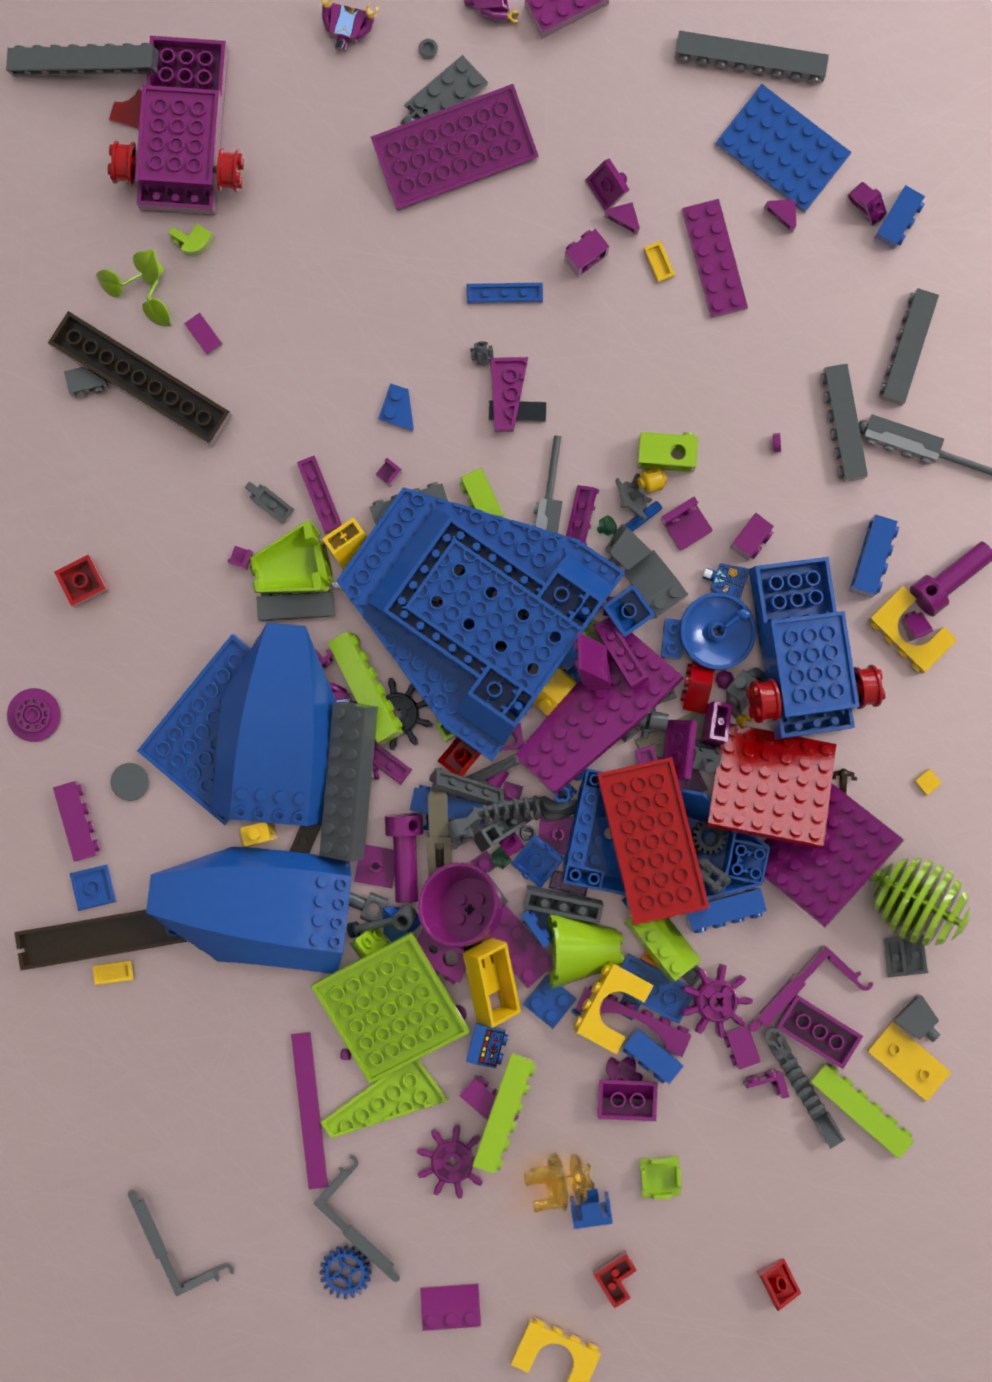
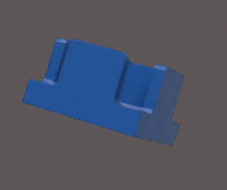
(591, 1212)

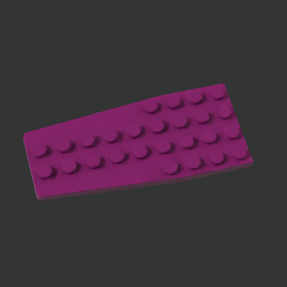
(593, 721)

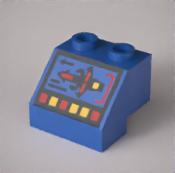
(486, 1046)

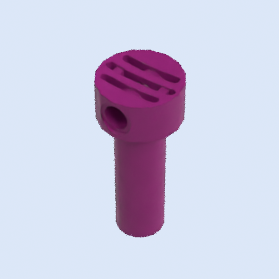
(933, 593)
(404, 830)

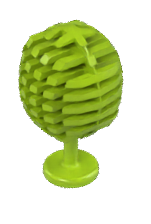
(909, 895)

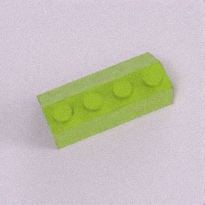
(665, 947)

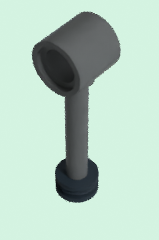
(397, 920)

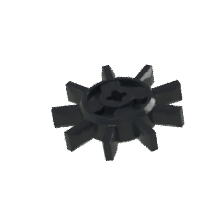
(410, 712)

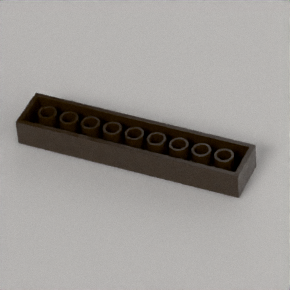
(139, 378)

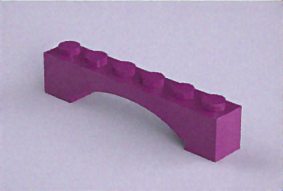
(674, 1037)

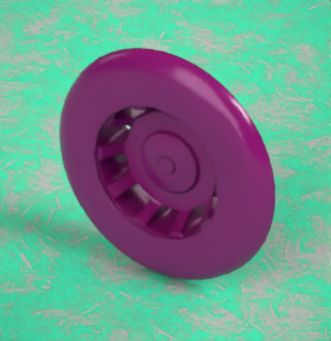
(33, 715)

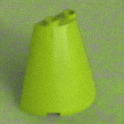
(293, 563)
(581, 949)

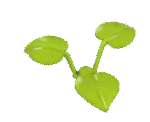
(151, 270)

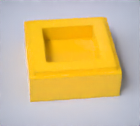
(928, 782)

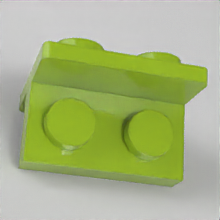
(369, 942)

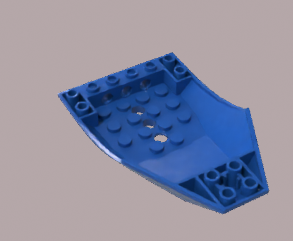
(593, 862)

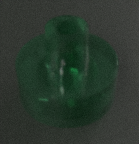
(607, 525)

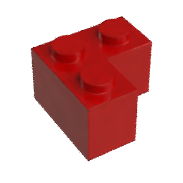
(698, 689)
(611, 1276)

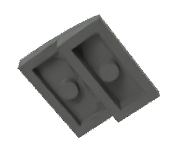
(905, 957)

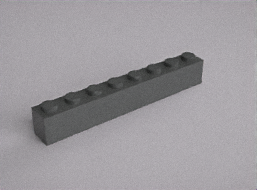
(751, 56)
(82, 60)

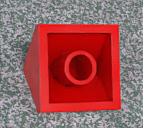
(459, 757)
(779, 1283)

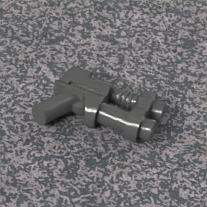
(707, 871)

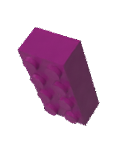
(554, 15)
(526, 954)
(819, 1031)

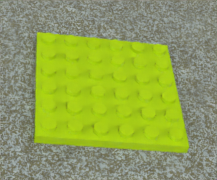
(390, 1008)

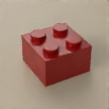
(81, 581)

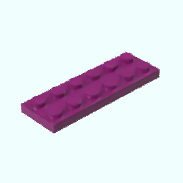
(714, 258)

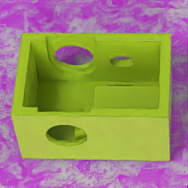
(656, 450)

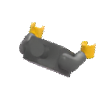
(737, 693)

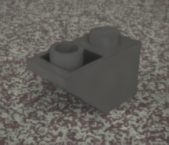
(83, 381)

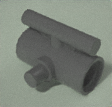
(654, 721)

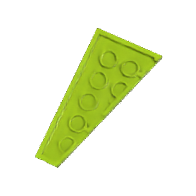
(388, 1098)

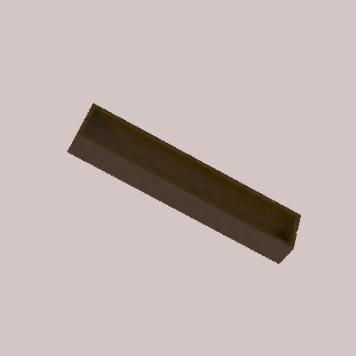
(91, 939)

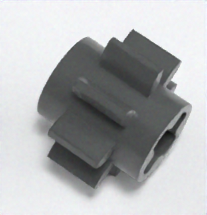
(482, 352)

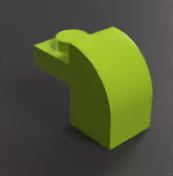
(195, 243)

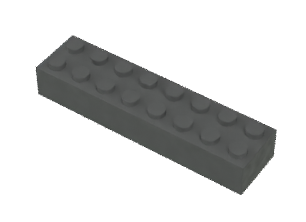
(348, 781)

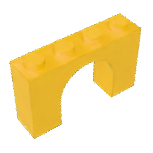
(886, 622)
(590, 1023)
(539, 1335)

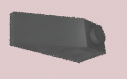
(498, 831)

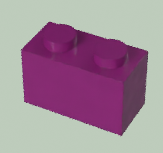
(717, 723)
(742, 1047)

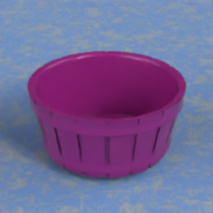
(444, 905)

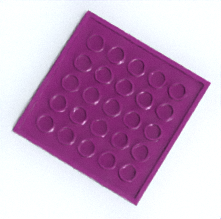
(830, 876)

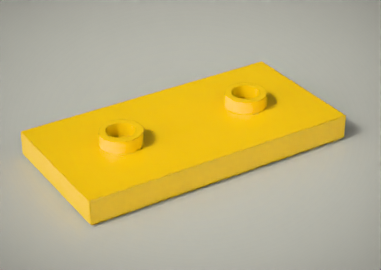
(909, 1061)

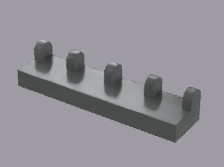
(466, 787)

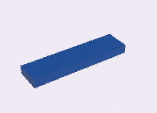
(504, 293)

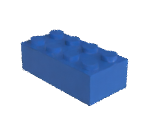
(873, 556)
(726, 909)

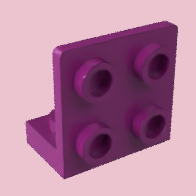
(686, 524)
(779, 1085)

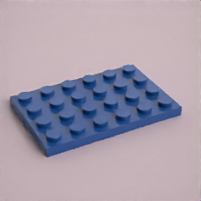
(783, 148)

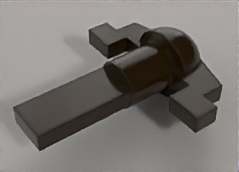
(844, 773)

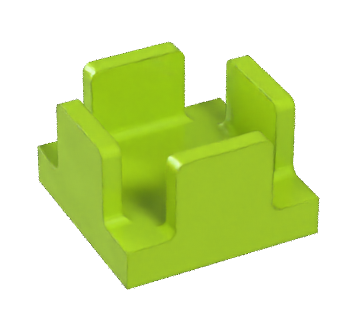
(660, 1177)

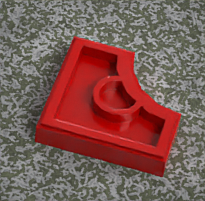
(128, 111)

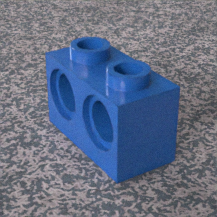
(671, 642)

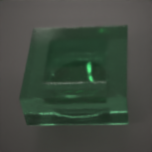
(500, 858)

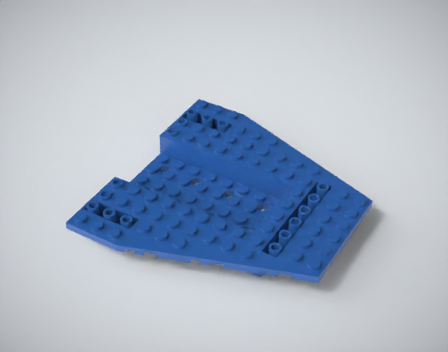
(458, 670)

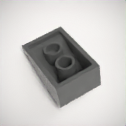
(656, 583)

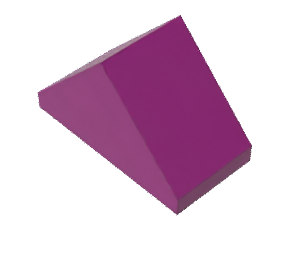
(784, 212)
(624, 216)

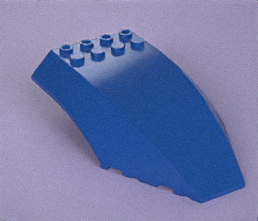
(274, 732)
(258, 907)

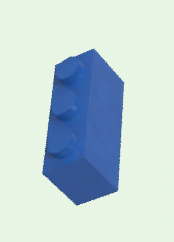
(900, 217)

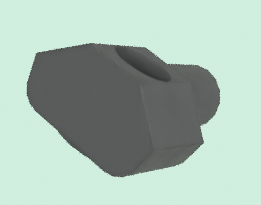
(362, 904)

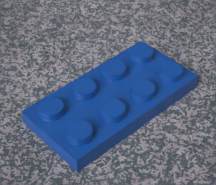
(664, 997)

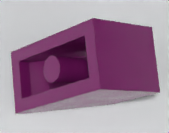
(916, 625)

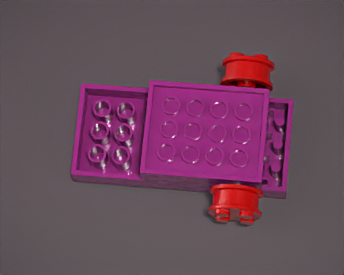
(180, 131)

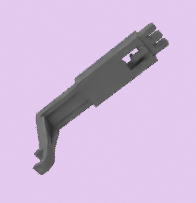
(350, 1231)
(161, 1252)

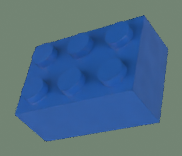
(651, 1056)

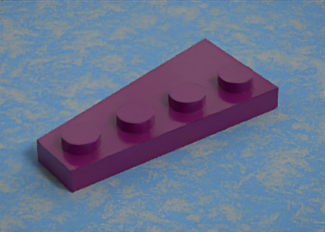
(507, 385)

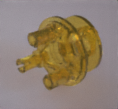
(556, 1182)

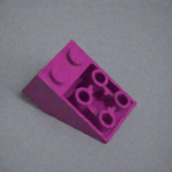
(592, 663)

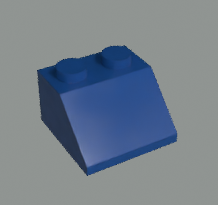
(628, 610)

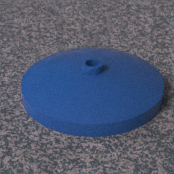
(730, 644)

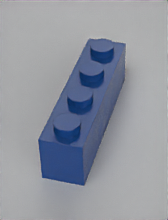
(457, 806)

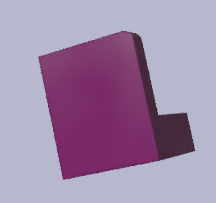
(389, 472)
(240, 557)

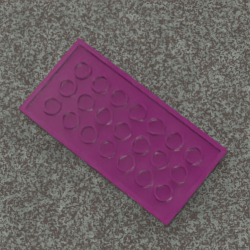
(454, 146)

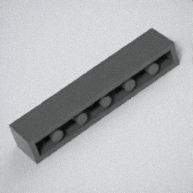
(909, 347)
(845, 422)

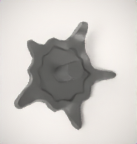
(633, 496)

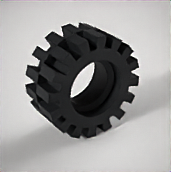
(703, 848)

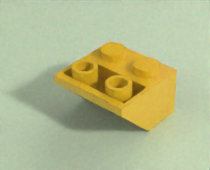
(345, 541)

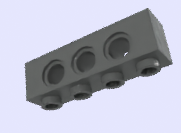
(563, 904)

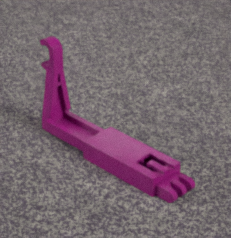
(797, 982)

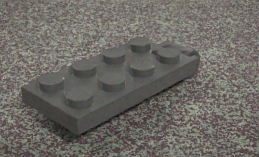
(451, 87)

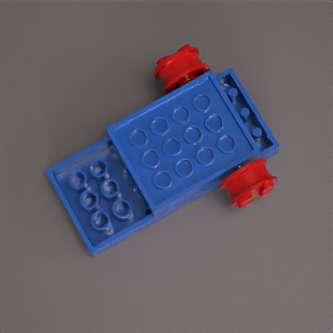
(806, 653)

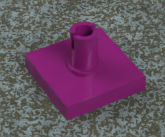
(607, 184)
(555, 833)
(376, 867)

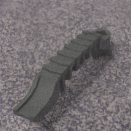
(462, 829)
(804, 1090)

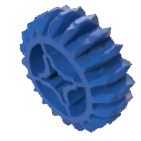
(353, 1269)

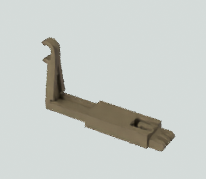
(438, 838)

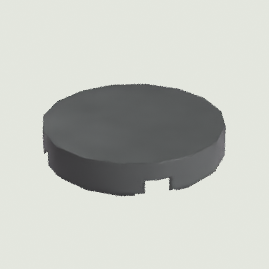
(129, 781)

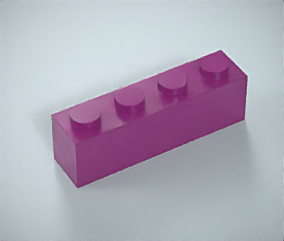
(76, 821)

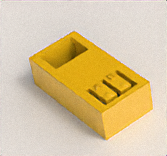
(491, 977)

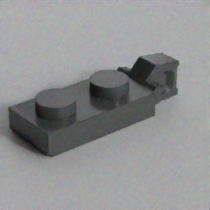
(270, 502)

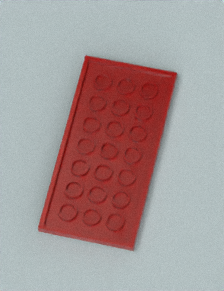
(652, 841)

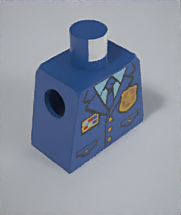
(727, 579)

